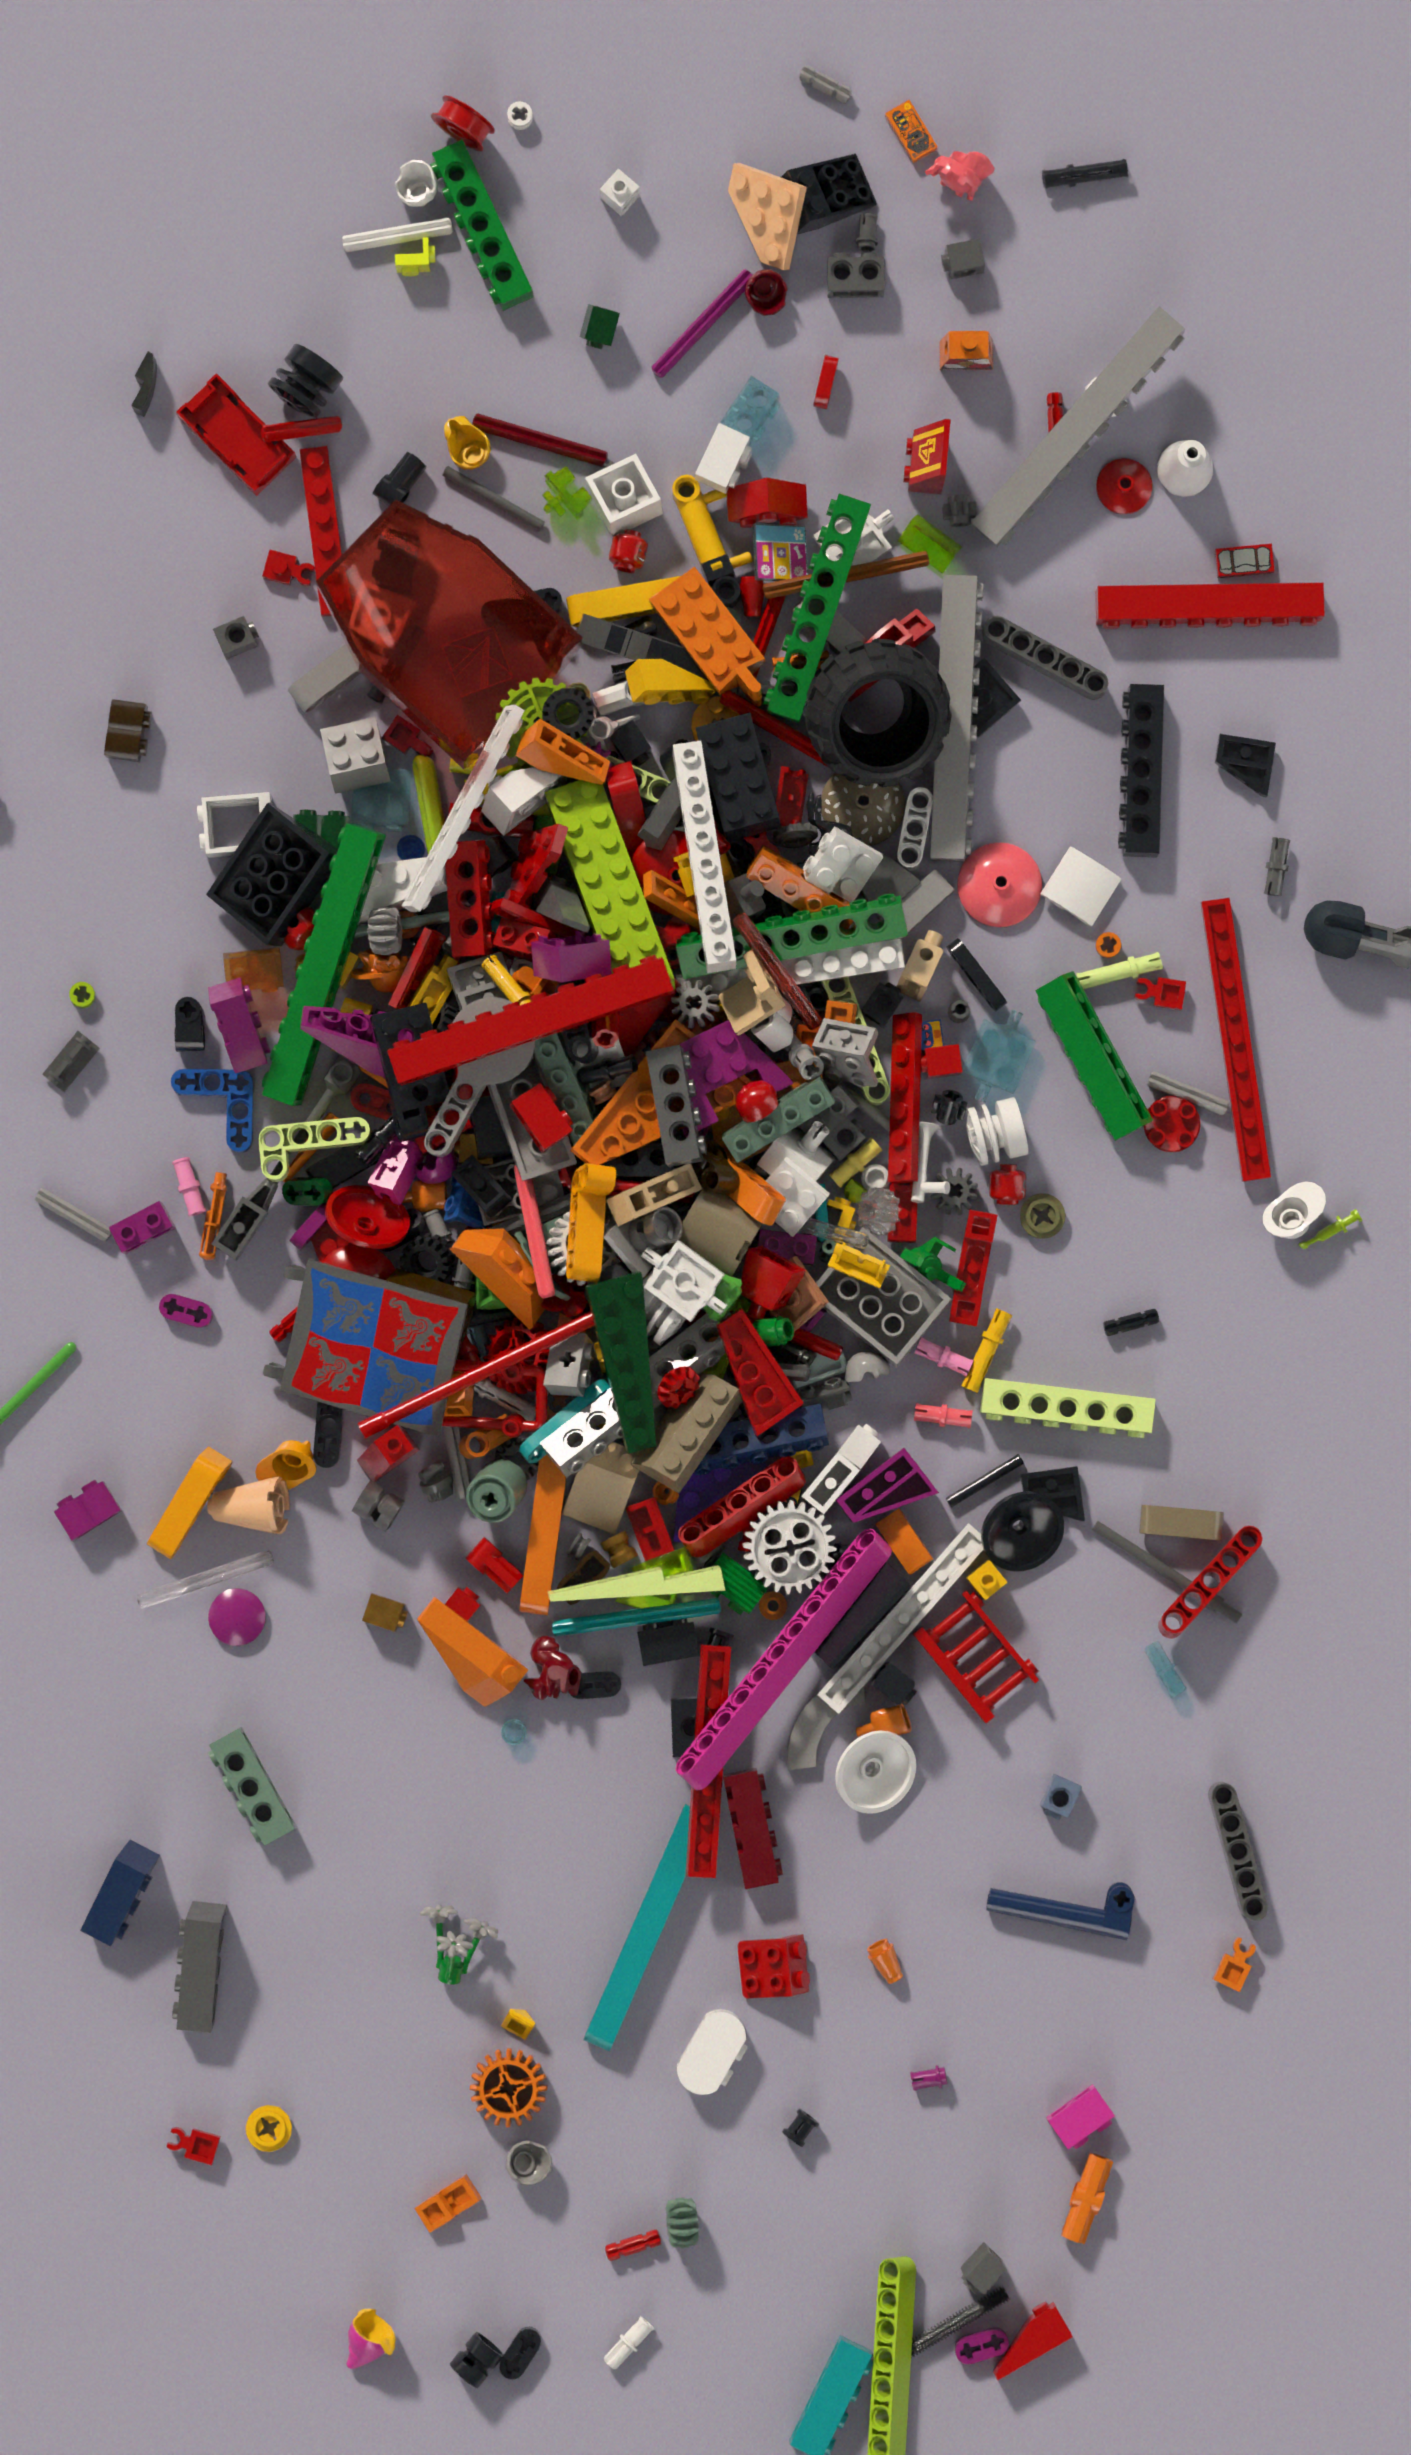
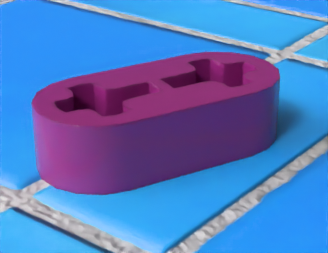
(309, 1228)
(188, 1304)
(982, 2353)

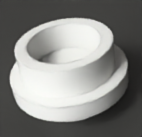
(875, 1176)

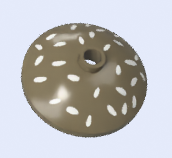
(870, 822)

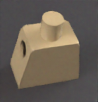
(921, 966)

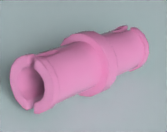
(189, 1186)
(943, 1356)

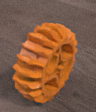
(521, 2083)

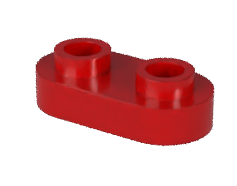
(378, 1103)

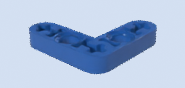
(234, 1097)

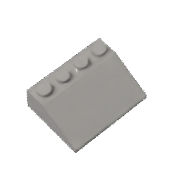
(888, 1317)

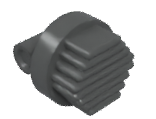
(436, 1482)

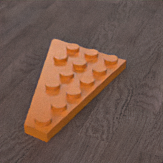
(631, 1114)

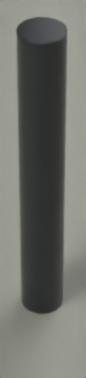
(984, 1480)

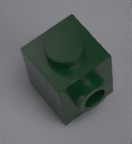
(599, 326)

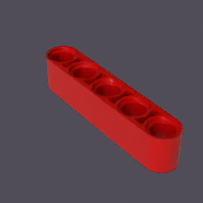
(749, 1495)
(1215, 1569)

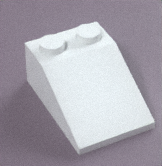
(518, 796)

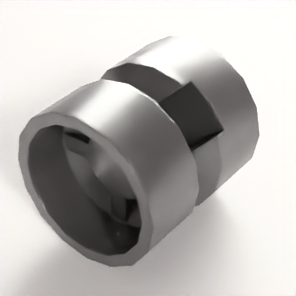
(655, 1229)
(377, 1505)

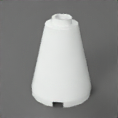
(1185, 468)

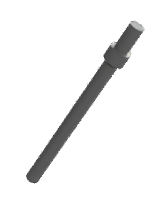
(1215, 1605)

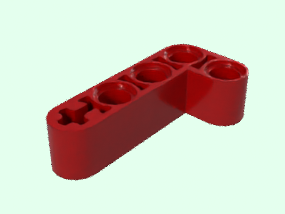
(626, 804)

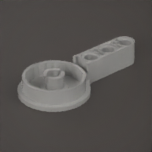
(478, 1074)

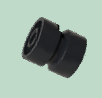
(481, 2350)

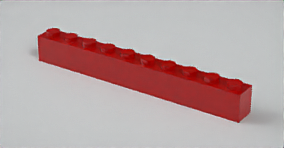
(530, 1021)

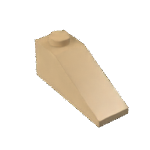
(653, 1194)

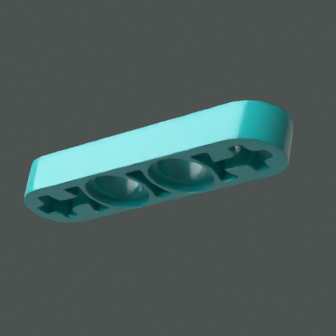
(531, 1447)

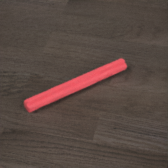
(535, 1236)

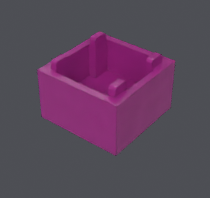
(571, 957)

